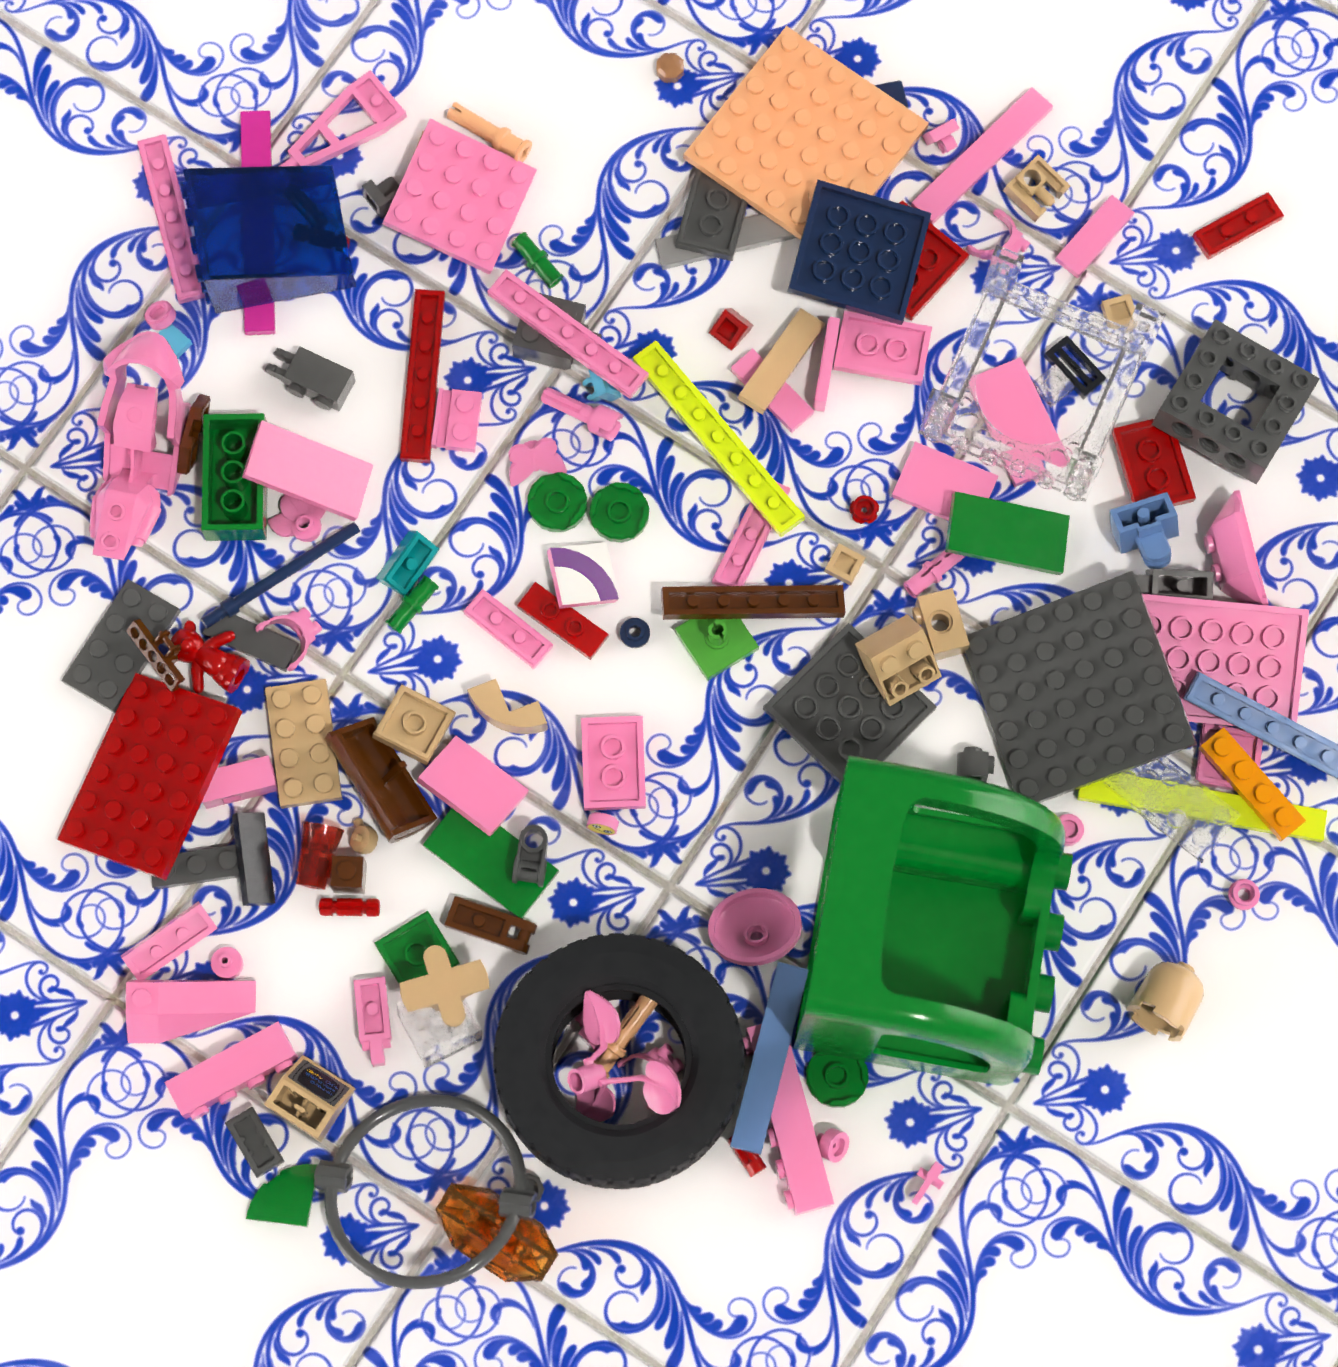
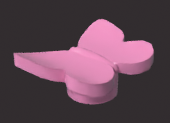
(534, 457)

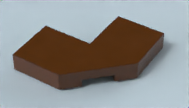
(190, 439)

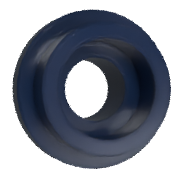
(635, 642)

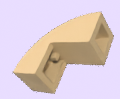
(492, 707)

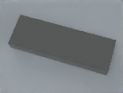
(263, 646)

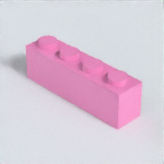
(232, 1071)

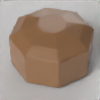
(670, 67)

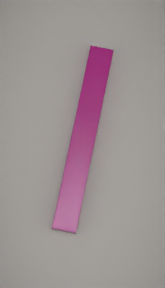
(257, 152)

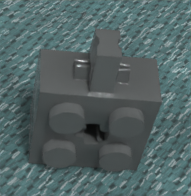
(534, 347)

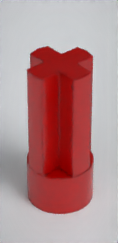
(750, 1161)

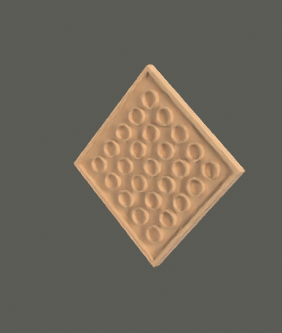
(800, 123)

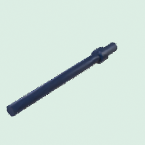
(230, 606)

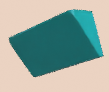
(407, 563)

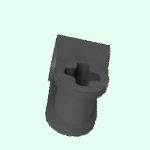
(531, 858)

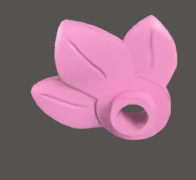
(294, 516)

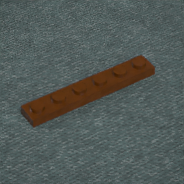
(752, 602)

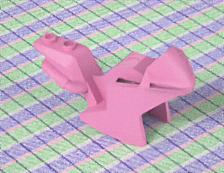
(128, 501)

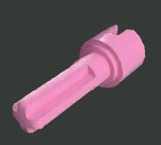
(599, 420)

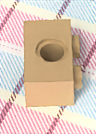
(943, 607)

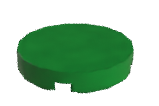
(557, 502)
(619, 512)
(829, 1083)

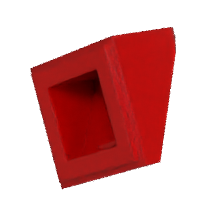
(731, 328)

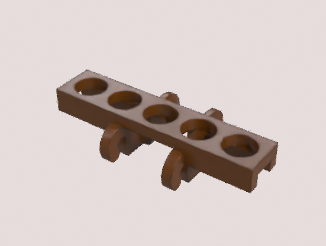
(168, 660)

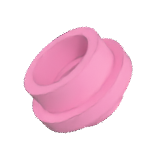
(1248, 886)

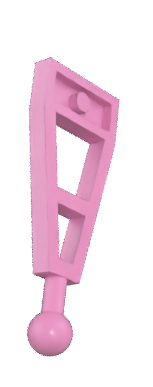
(376, 103)

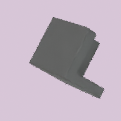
(380, 195)

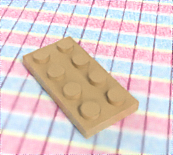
(302, 759)

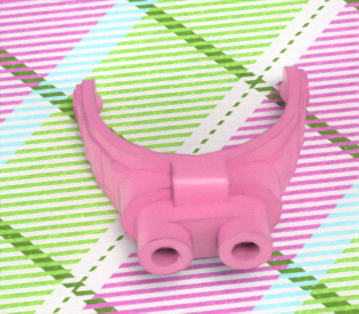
(1016, 242)
(299, 623)
(662, 1054)

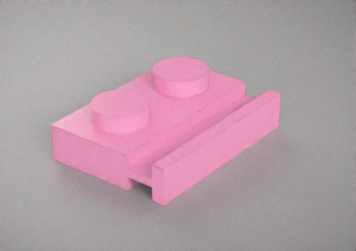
(457, 420)

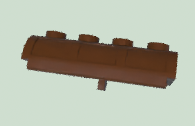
(381, 780)

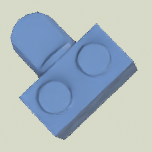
(1146, 527)

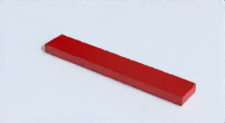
(422, 376)

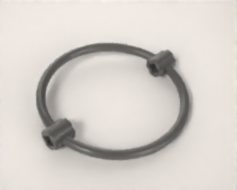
(338, 1177)

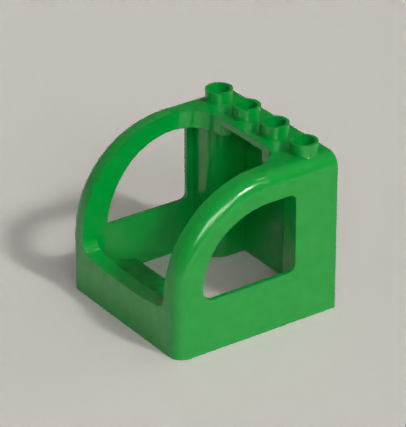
(934, 925)

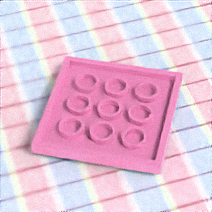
(459, 196)

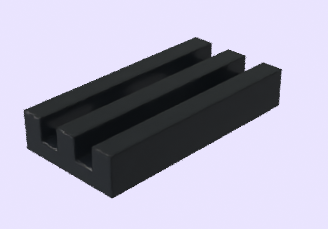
(1083, 359)

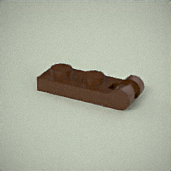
(489, 925)

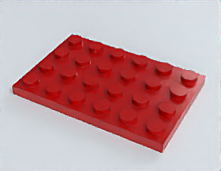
(150, 776)

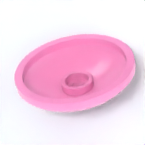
(754, 916)

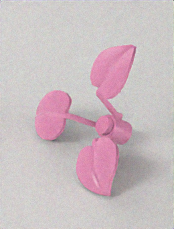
(589, 1081)

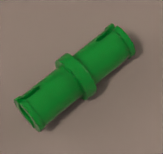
(537, 260)
(412, 604)

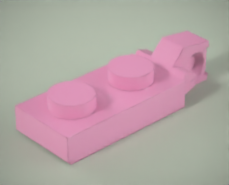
(373, 1017)

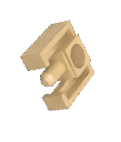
(1022, 193)

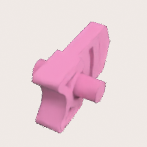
(930, 1177)

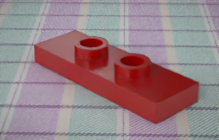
(563, 622)

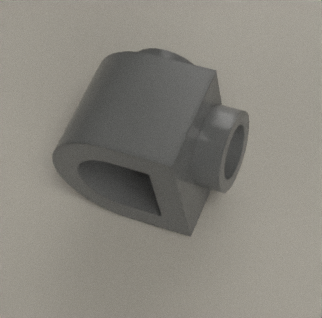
(975, 763)

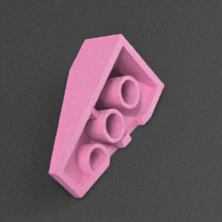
(175, 1008)

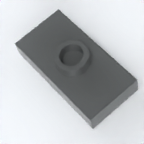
(254, 1142)

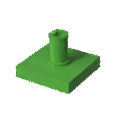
(716, 643)

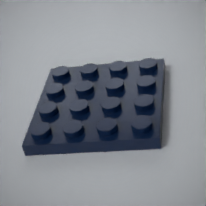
(859, 252)

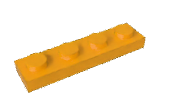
(1252, 784)

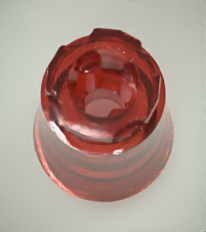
(316, 853)

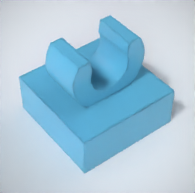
(602, 389)

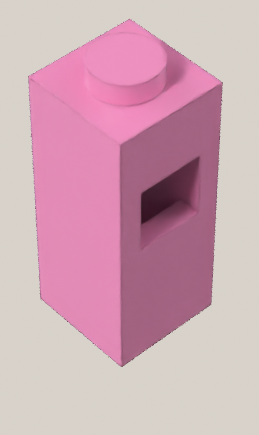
(241, 782)

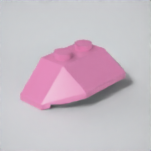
(1234, 554)

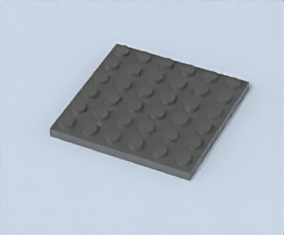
(1078, 690)

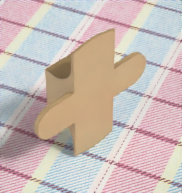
(444, 986)

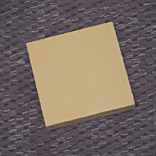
(414, 724)

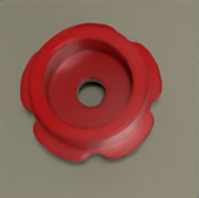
(864, 502)

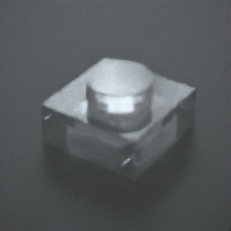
(1053, 385)

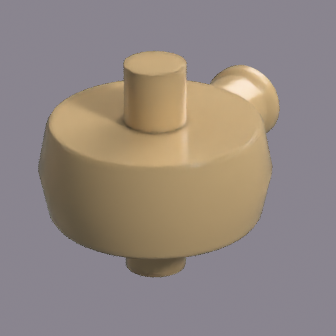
(363, 838)

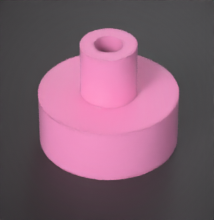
(230, 969)
(833, 1144)

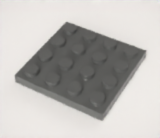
(840, 712)

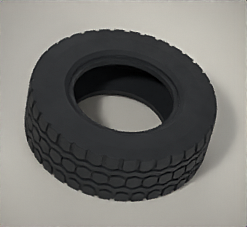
(618, 969)

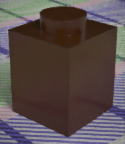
(348, 874)

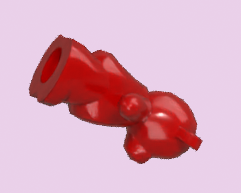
(225, 668)

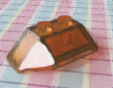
(473, 1222)

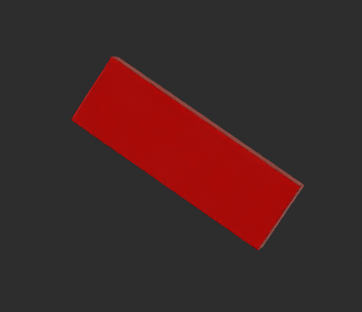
(1238, 225)

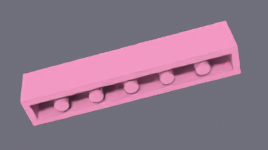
(795, 1139)

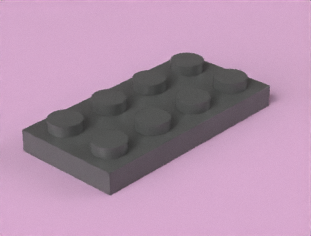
(110, 655)

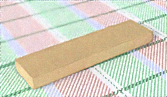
(781, 361)

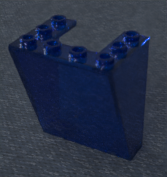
(266, 234)

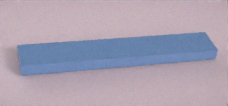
(1263, 723)
(769, 1058)

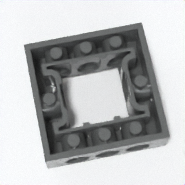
(1218, 435)

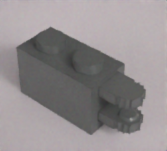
(314, 377)
(1177, 583)

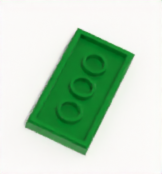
(1007, 533)
(486, 861)

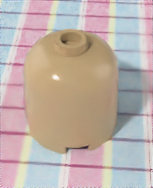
(1167, 999)

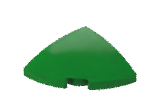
(286, 1197)

